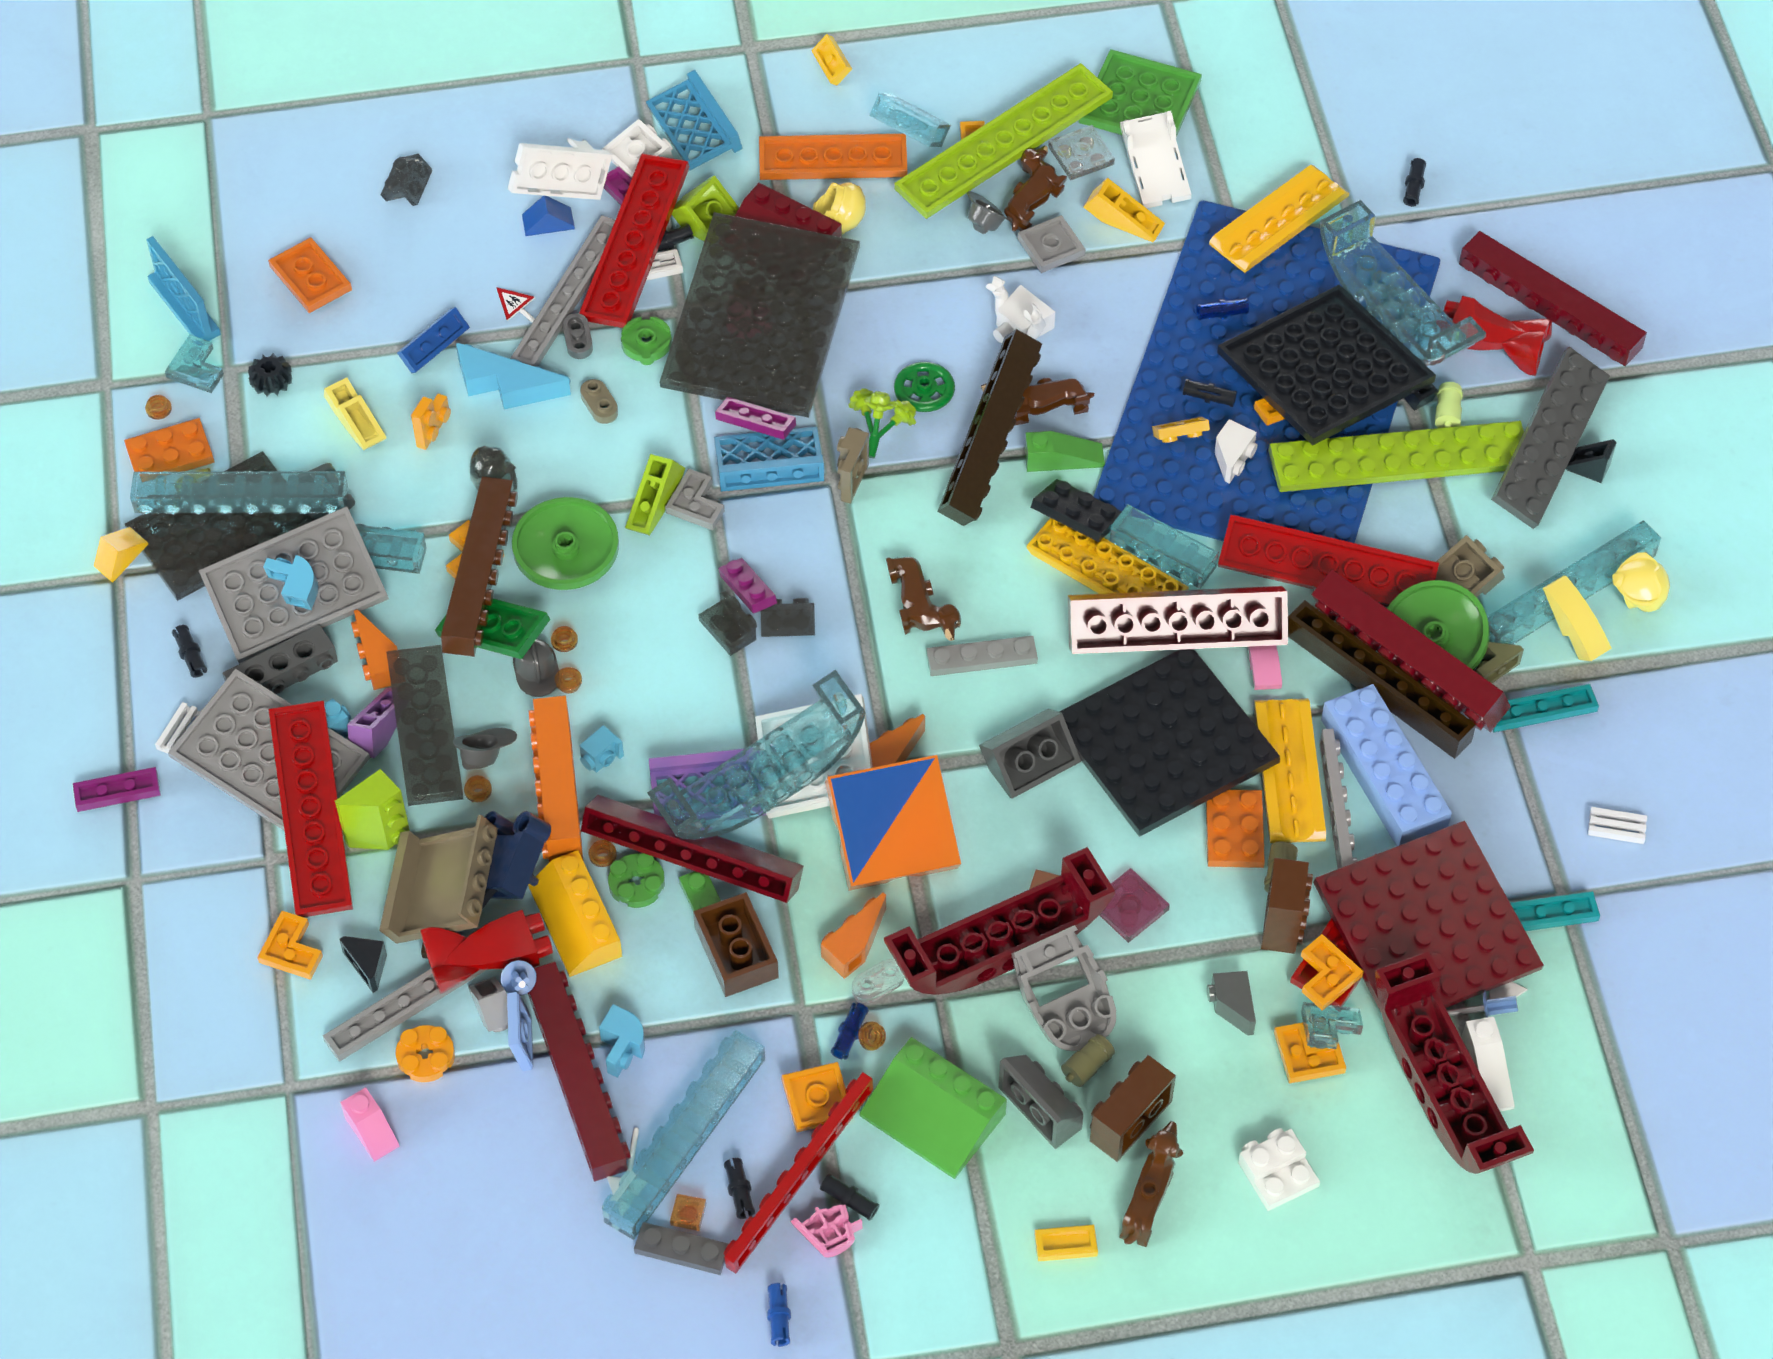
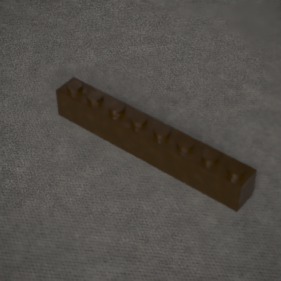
(990, 428)
(1365, 667)

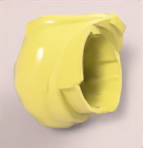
(843, 204)
(1642, 582)

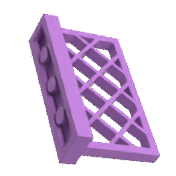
(686, 766)

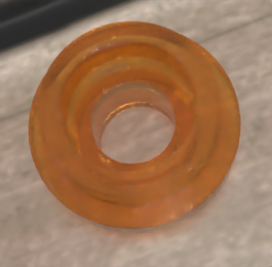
(153, 405)
(564, 633)
(571, 685)
(474, 783)
(599, 847)
(877, 1034)

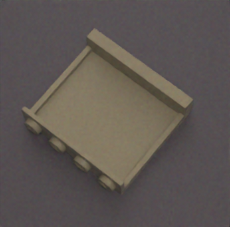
(438, 881)

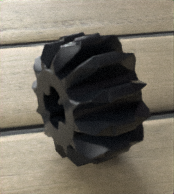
(270, 374)

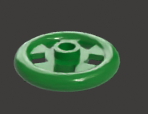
(926, 403)

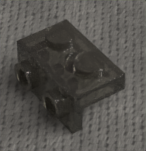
(407, 179)
(788, 619)
(729, 624)

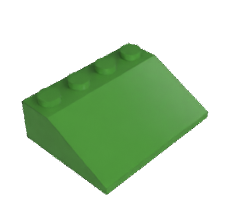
(934, 1108)

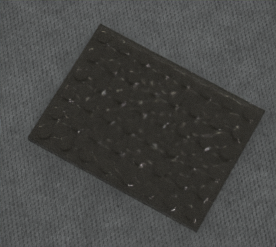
(760, 314)

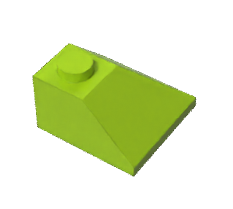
(701, 203)

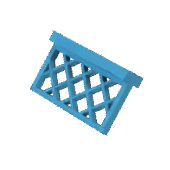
(708, 107)
(179, 294)
(769, 470)

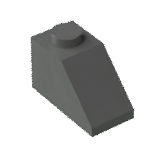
(1233, 999)

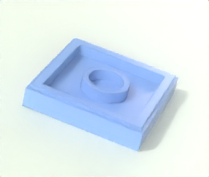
(520, 1031)

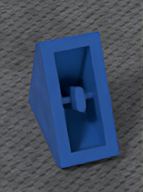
(547, 217)

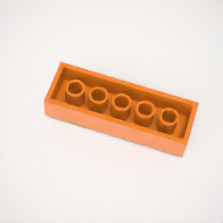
(555, 775)

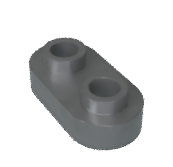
(579, 337)

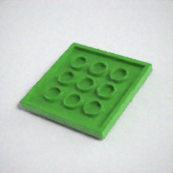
(1142, 90)

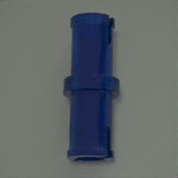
(1222, 309)
(849, 1031)

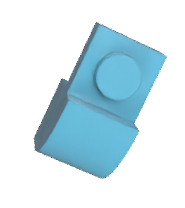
(299, 579)
(626, 1034)

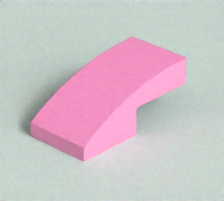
(1265, 667)

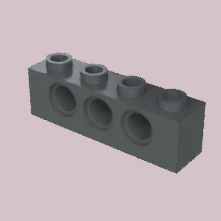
(290, 656)

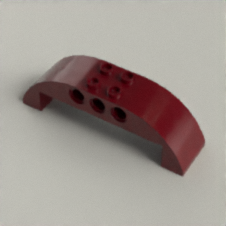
(983, 943)
(1442, 1068)

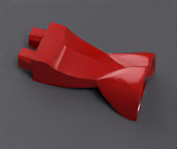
(1520, 339)
(490, 947)

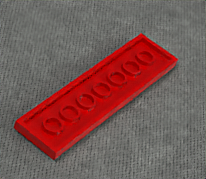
(634, 240)
(1307, 559)
(310, 809)

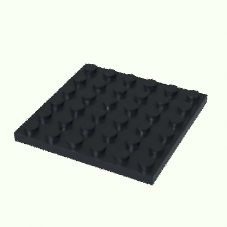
(1326, 364)
(1166, 740)

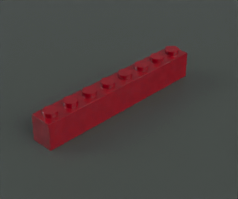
(1552, 298)
(709, 856)
(576, 1073)

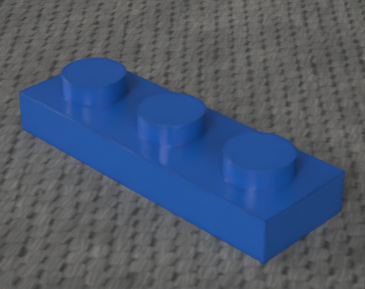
(433, 340)

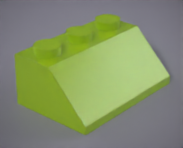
(372, 813)

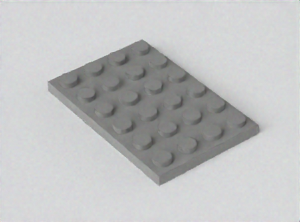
(253, 605)
(235, 751)

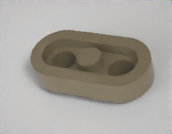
(595, 397)

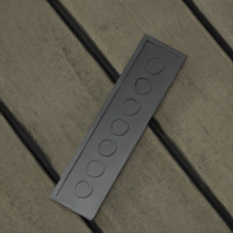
(1550, 438)

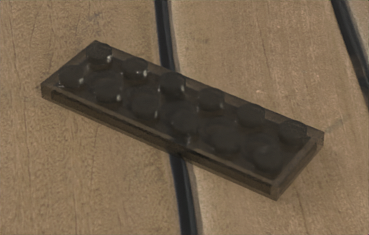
(424, 725)

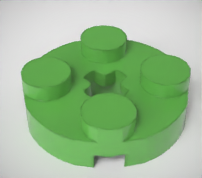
(646, 351)
(636, 865)

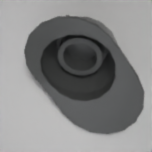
(984, 214)
(537, 670)
(482, 748)

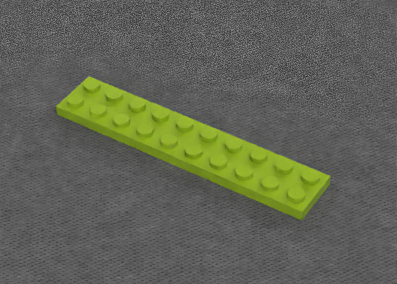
(1003, 140)
(1395, 456)

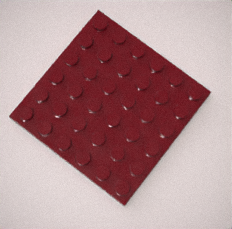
(1433, 899)

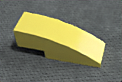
(354, 414)
(1576, 619)

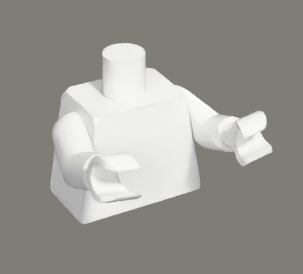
(1019, 312)

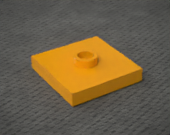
(812, 1094)

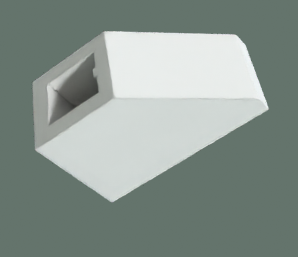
(1233, 447)

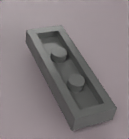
(680, 1248)

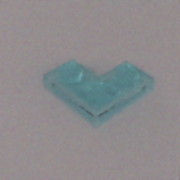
(190, 365)
(1322, 1026)

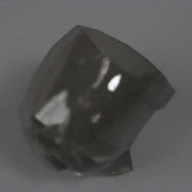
(492, 463)

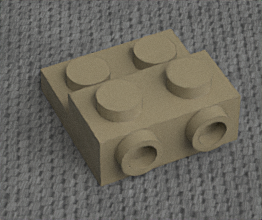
(852, 462)
(1470, 567)

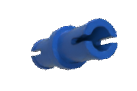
(778, 1314)

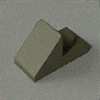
(1499, 660)

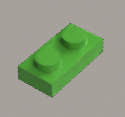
(698, 890)

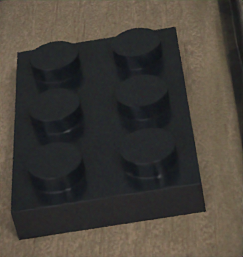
(1076, 509)

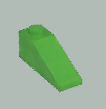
(1061, 452)

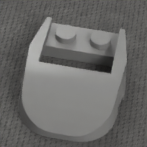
(1077, 1015)

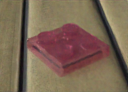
(1133, 906)

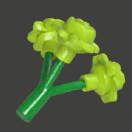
(880, 402)

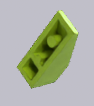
(655, 490)

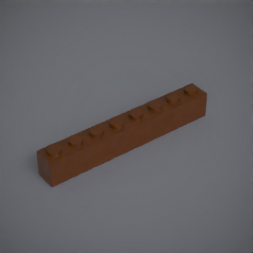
(478, 567)

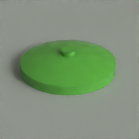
(565, 543)
(1446, 616)

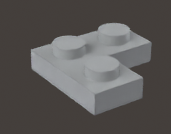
(689, 501)

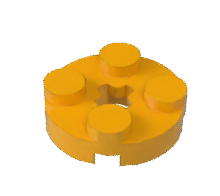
(425, 1037)

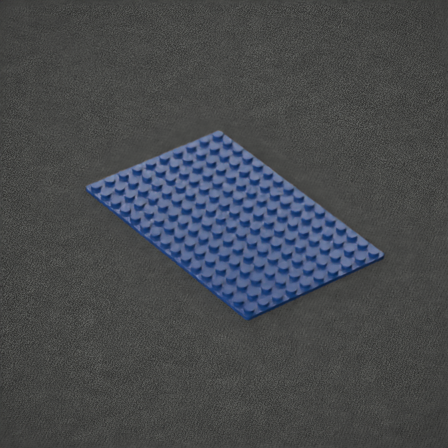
(1182, 478)

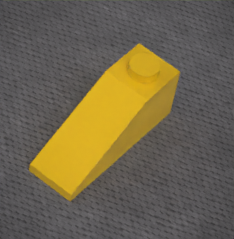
(1122, 211)

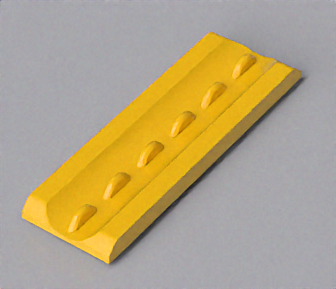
(1278, 218)
(1097, 564)
(1292, 785)

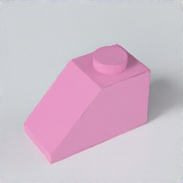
(369, 1124)

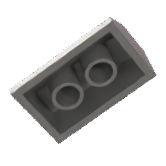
(1030, 752)
(1039, 1099)

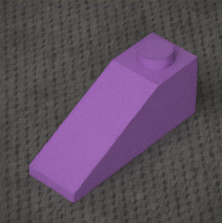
(374, 724)

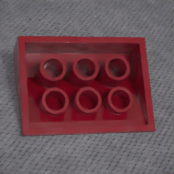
(775, 208)

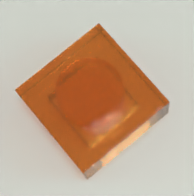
(688, 1212)

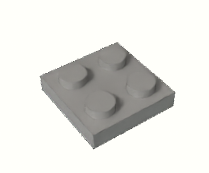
(1051, 244)

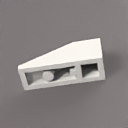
(1488, 1054)

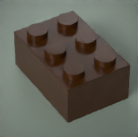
(1287, 905)
(736, 944)
(1131, 1107)

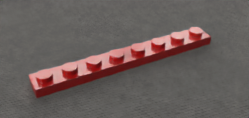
(792, 1180)

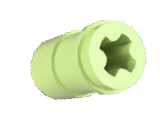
(1449, 405)

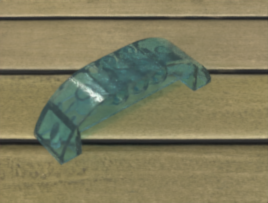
(1389, 290)
(767, 769)

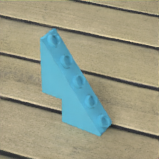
(516, 381)

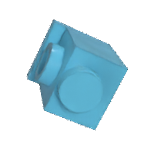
(337, 717)
(600, 749)

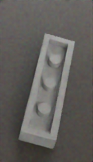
(982, 655)

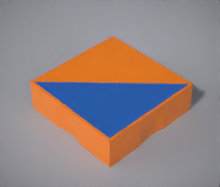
(893, 822)

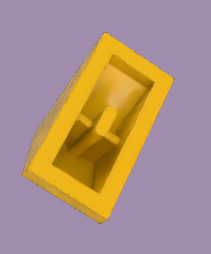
(118, 551)

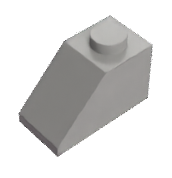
(491, 1004)

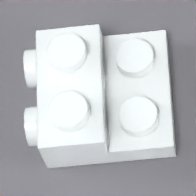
(633, 142)
(1278, 1168)

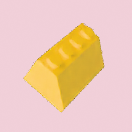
(575, 915)

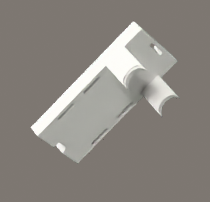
(1153, 147)
(565, 170)

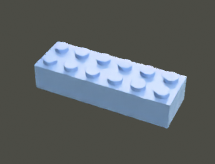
(1386, 765)

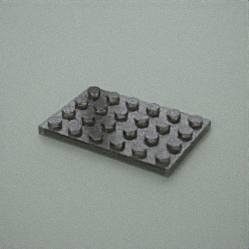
(191, 541)

